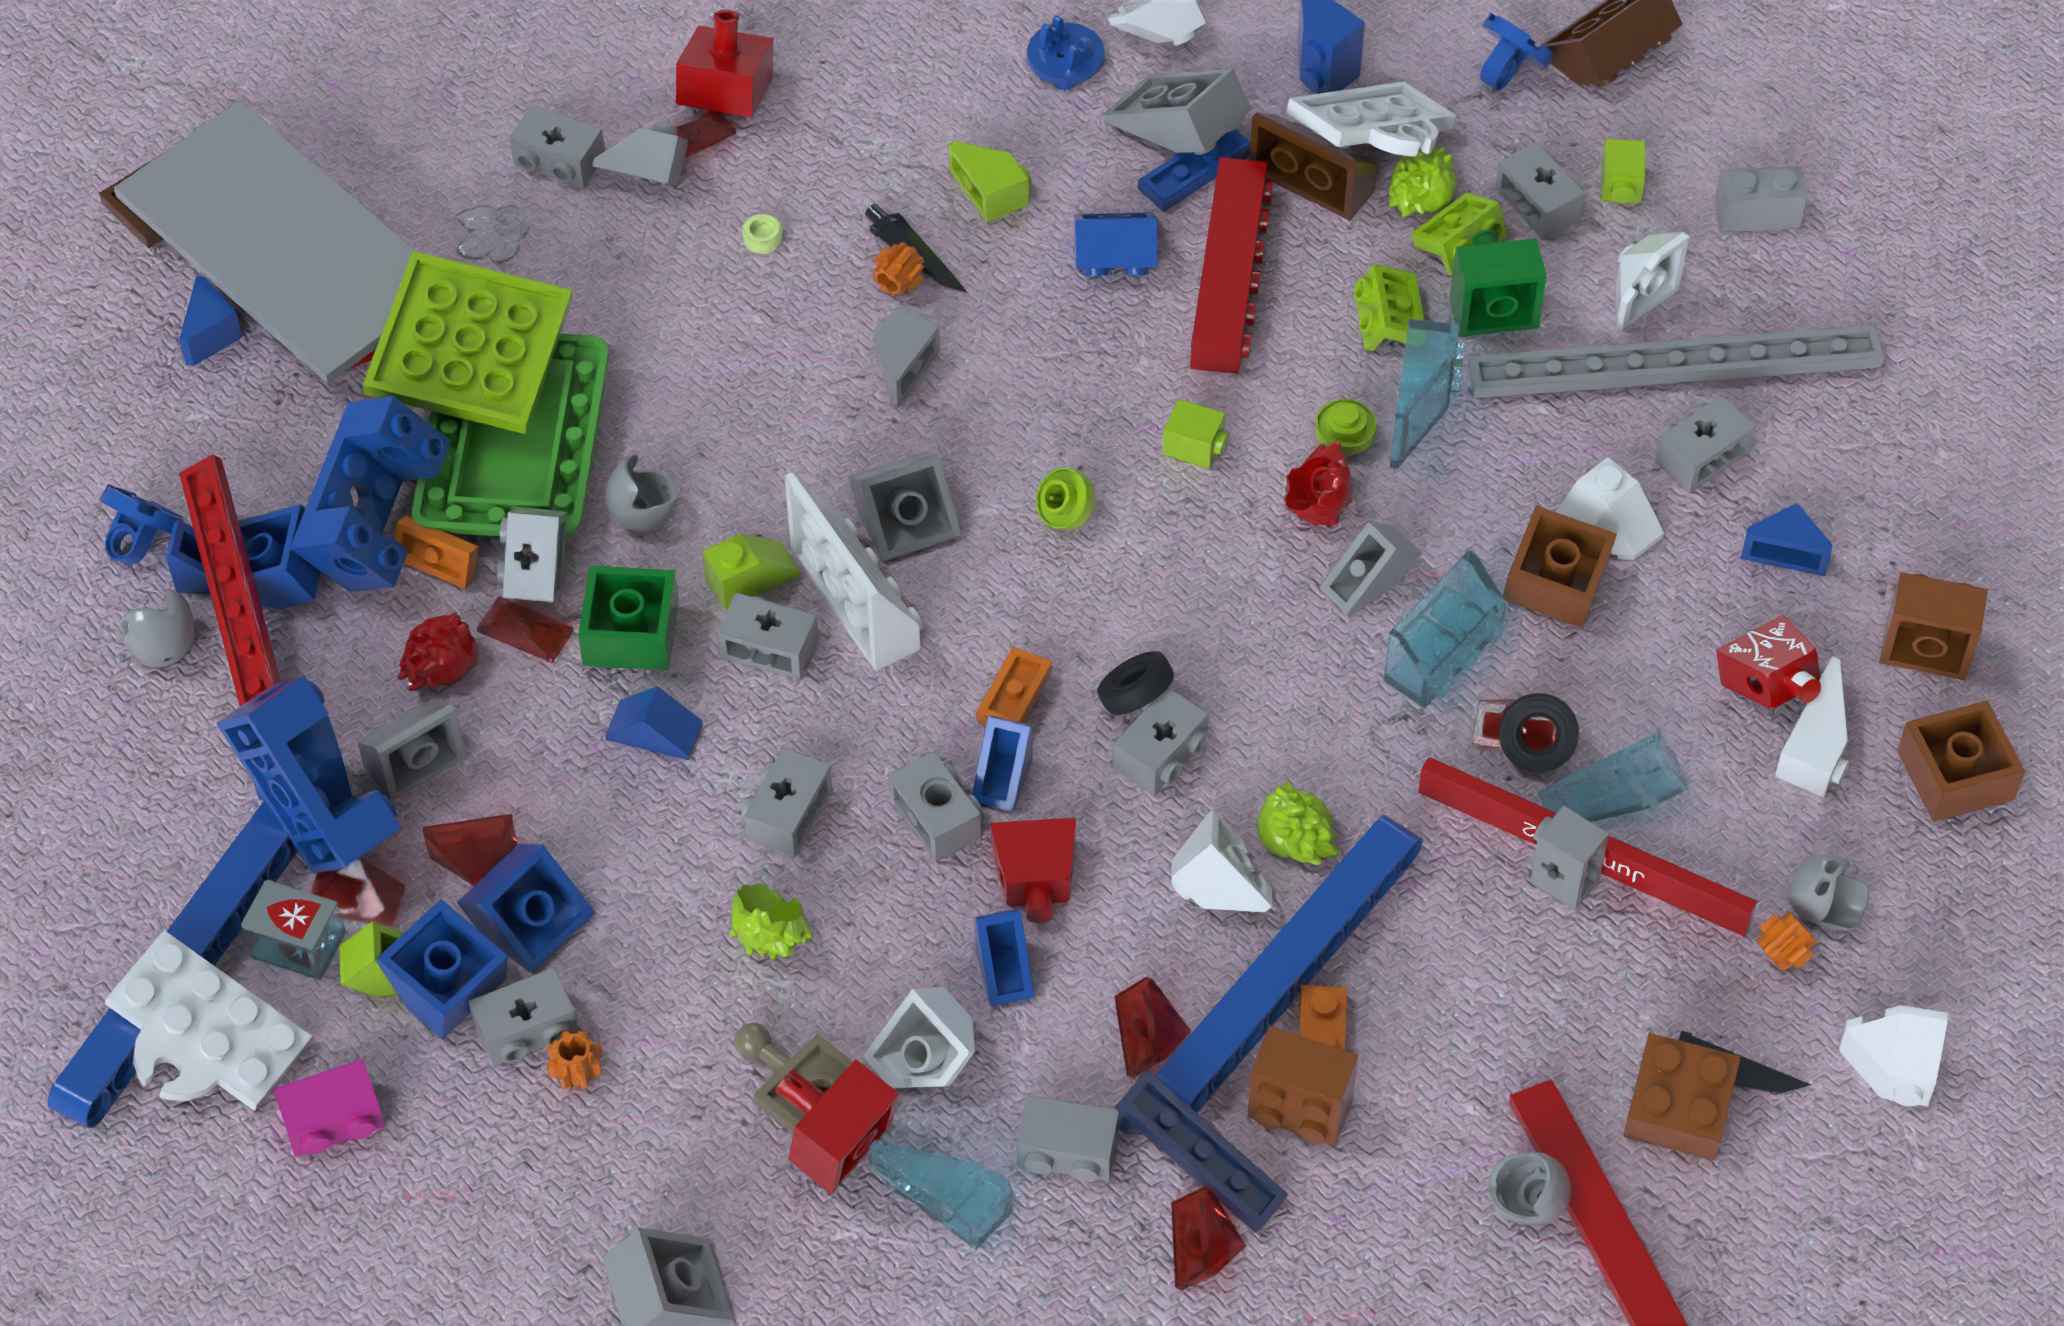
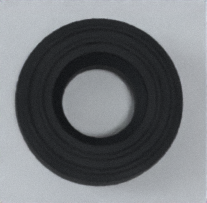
(1135, 683)
(1533, 759)

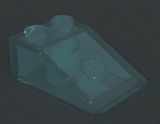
(1425, 383)

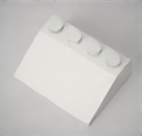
(850, 577)

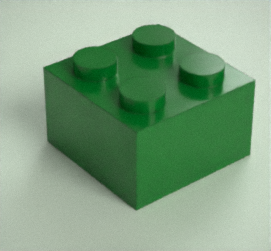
(628, 618)

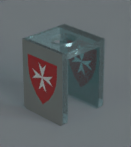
(294, 929)

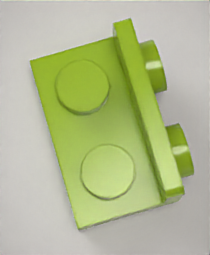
(1458, 225)
(1385, 304)

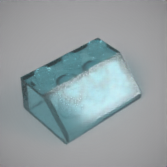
(1445, 632)

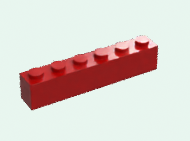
(1229, 266)

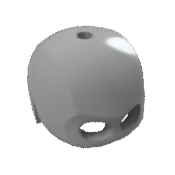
(639, 497)
(159, 636)
(1826, 894)
(1530, 1188)

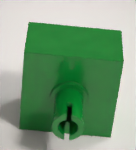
(1497, 285)

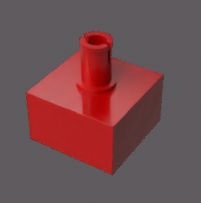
(724, 68)
(838, 1122)

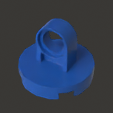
(1510, 52)
(136, 518)

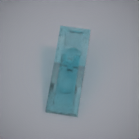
(1620, 783)
(947, 1188)

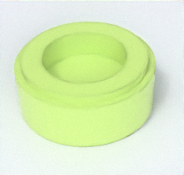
(762, 233)

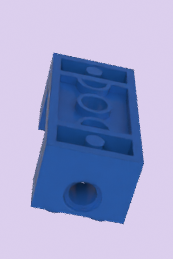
(374, 452)
(322, 833)

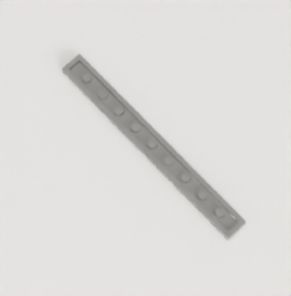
(1675, 361)

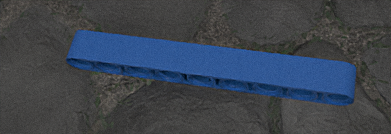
(207, 927)
(1289, 962)

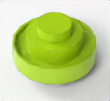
(1347, 423)
(1065, 499)

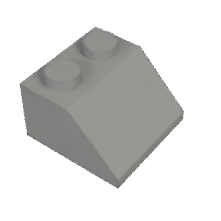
(906, 505)
(413, 748)
(666, 1281)

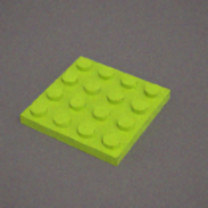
(468, 342)

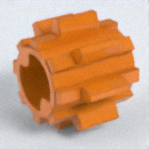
(898, 269)
(1786, 941)
(574, 1059)

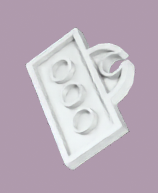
(1383, 115)
(203, 1026)

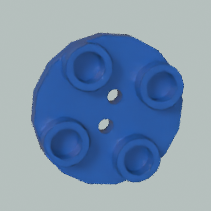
(1079, 50)

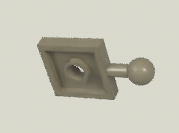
(816, 1062)

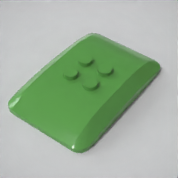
(502, 469)

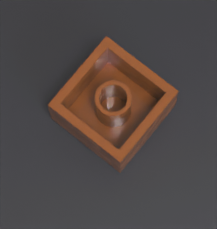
(1559, 566)
(1933, 625)
(1960, 761)
(1302, 1086)
(1681, 1096)

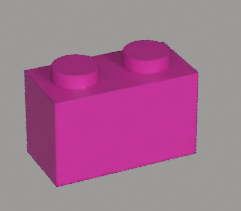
(329, 1108)

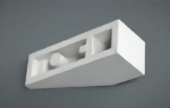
(1819, 739)

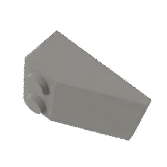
(1182, 109)

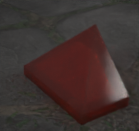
(704, 130)
(525, 629)
(1536, 732)
(471, 846)
(361, 892)
(1147, 1026)
(1201, 1238)

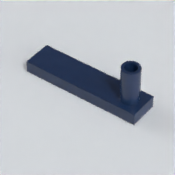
(1199, 1150)

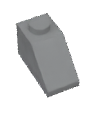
(647, 155)
(904, 351)
(1369, 567)

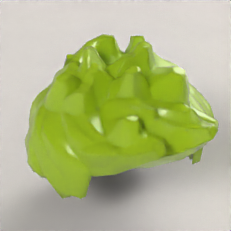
(1423, 182)
(1296, 826)
(767, 921)

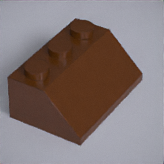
(1612, 38)
(1310, 166)

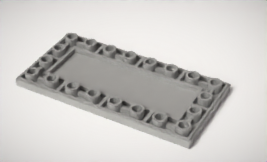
(275, 237)

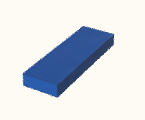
(1190, 172)

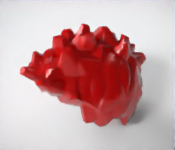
(1320, 486)
(438, 653)

